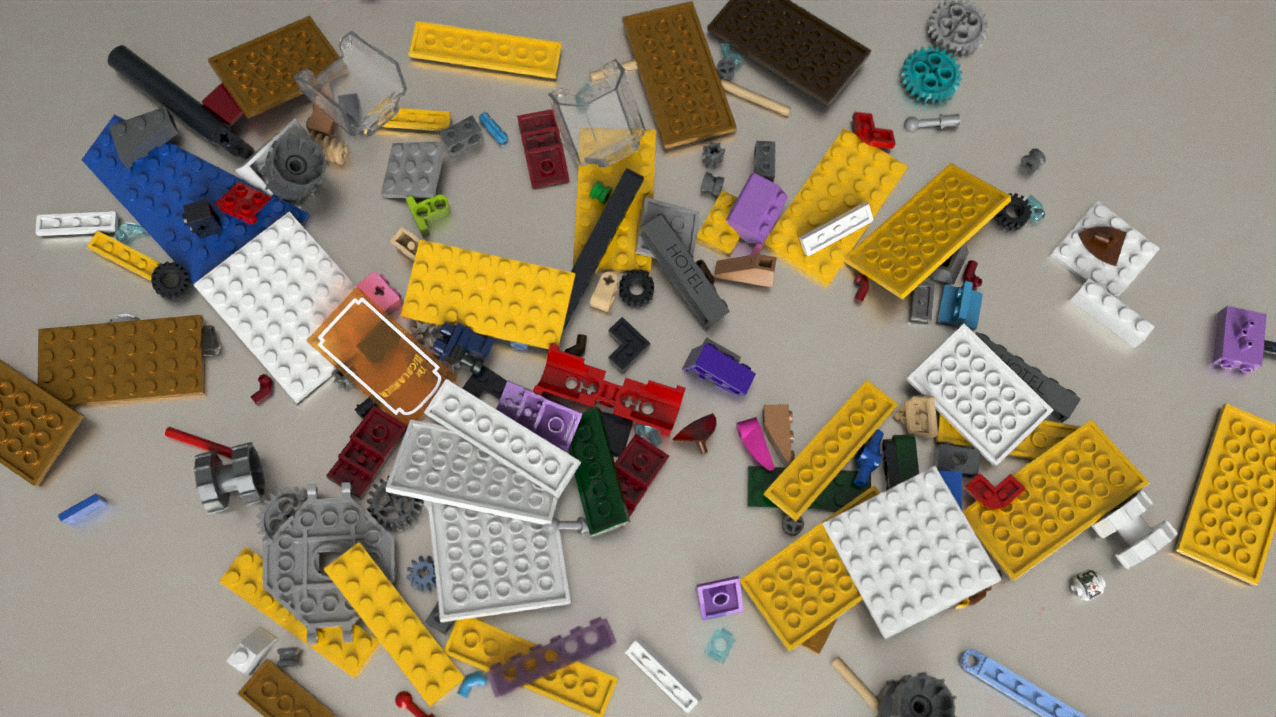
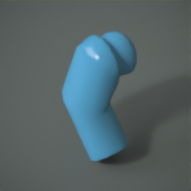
(471, 680)

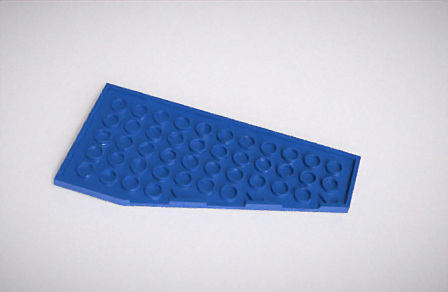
(165, 182)

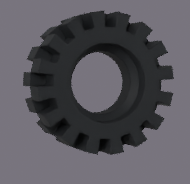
(1018, 222)
(165, 268)
(642, 298)

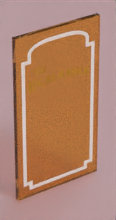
(380, 357)

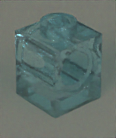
(713, 652)

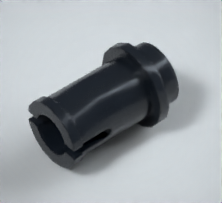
(363, 409)

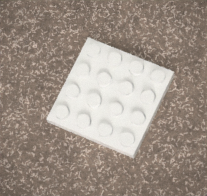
(1080, 262)

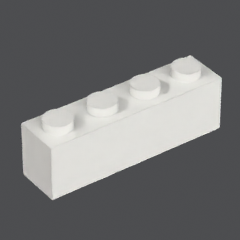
(1112, 313)

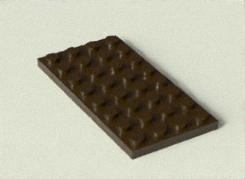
(791, 44)

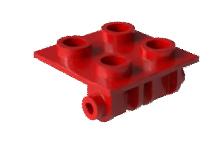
(243, 202)

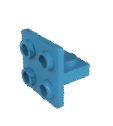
(960, 306)

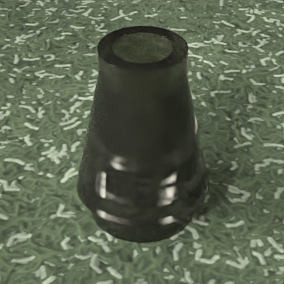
(209, 342)

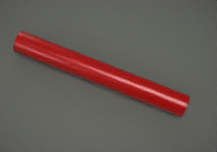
(198, 442)

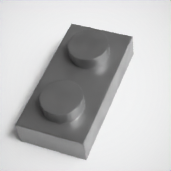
(922, 302)

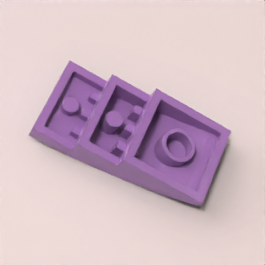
(540, 414)

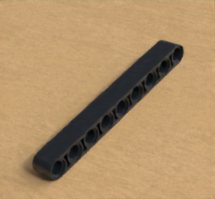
(603, 235)

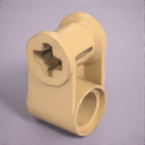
(603, 294)

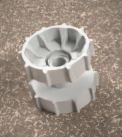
(1141, 538)

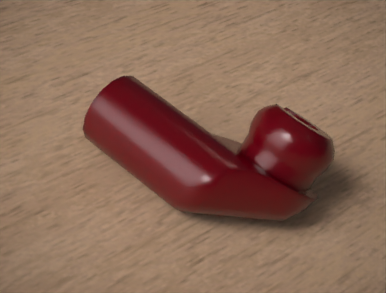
(970, 276)
(863, 287)
(264, 390)

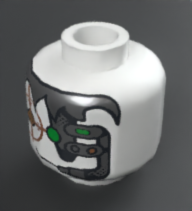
(1088, 584)

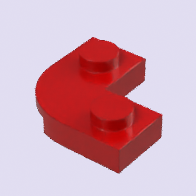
(870, 135)
(994, 497)

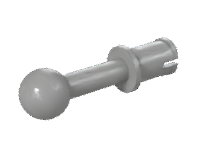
(912, 123)
(580, 525)

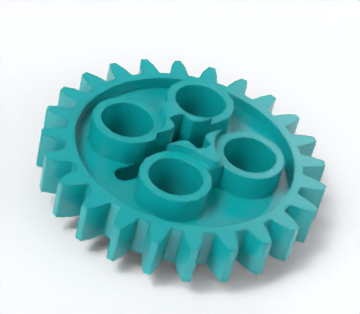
(931, 74)

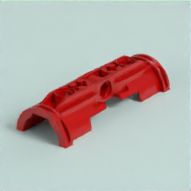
(565, 366)

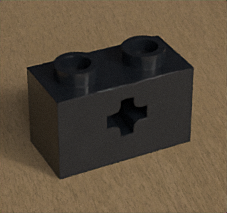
(202, 219)

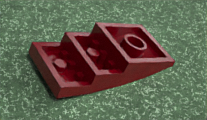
(223, 105)
(543, 148)
(367, 451)
(638, 469)

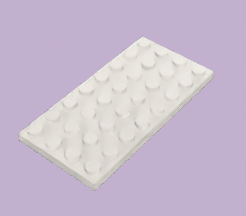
(452, 471)

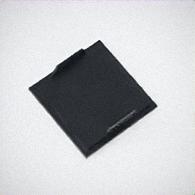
(618, 431)

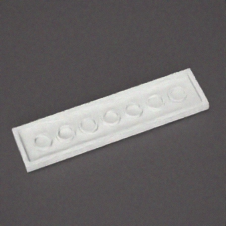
(502, 438)

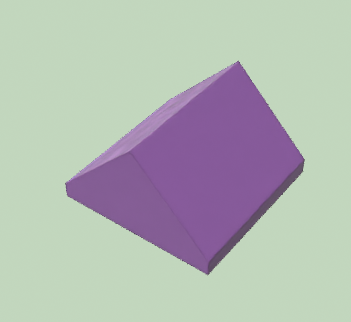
(719, 597)

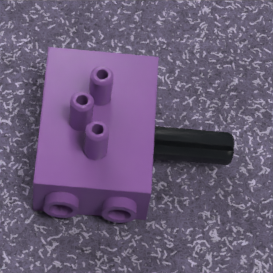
(1241, 339)

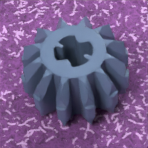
(417, 578)

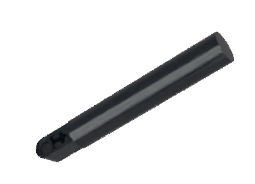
(177, 101)

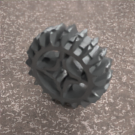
(388, 507)

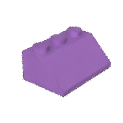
(756, 209)

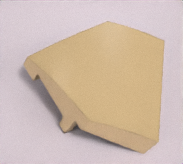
(919, 416)

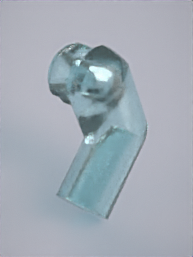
(127, 229)

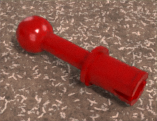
(404, 700)

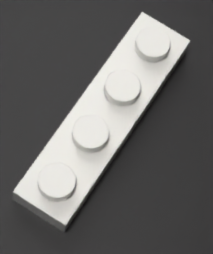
(76, 223)
(836, 229)
(663, 675)

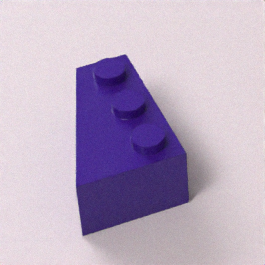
(720, 369)

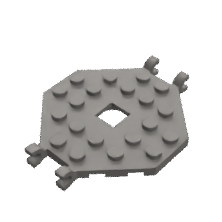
(293, 559)

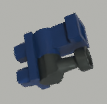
(462, 341)

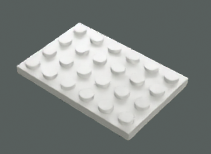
(980, 395)

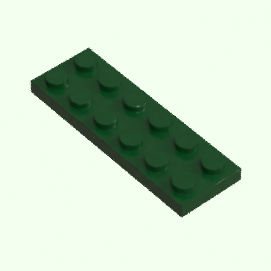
(597, 475)
(834, 497)

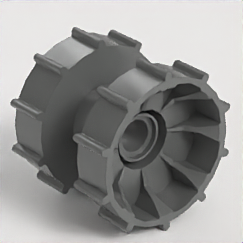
(295, 151)
(217, 480)
(927, 691)

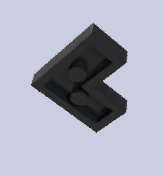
(631, 346)
(484, 382)

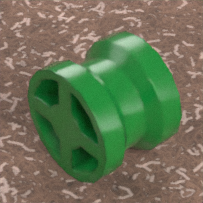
(601, 192)

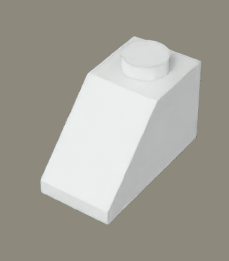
(251, 651)

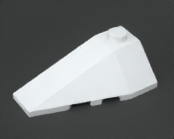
(251, 167)

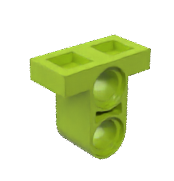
(430, 207)

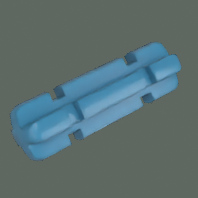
(493, 127)

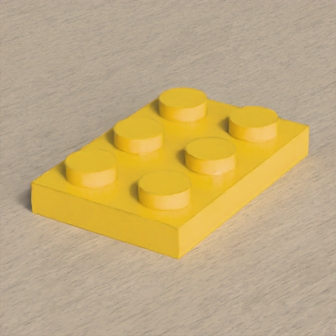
(715, 230)

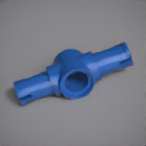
(868, 458)

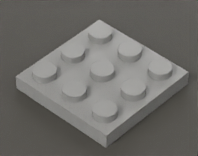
(413, 170)
(682, 222)

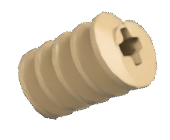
(331, 150)

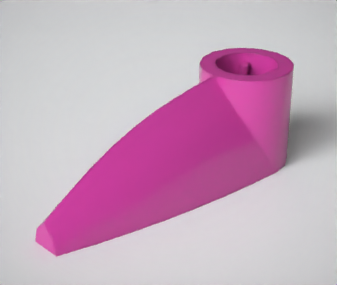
(754, 440)

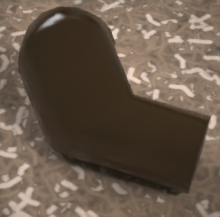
(708, 275)
(579, 348)

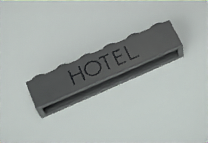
(683, 271)
(1061, 400)

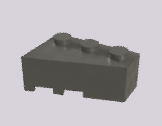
(142, 134)

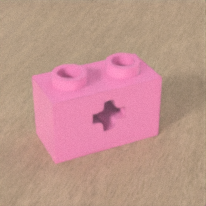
(374, 284)

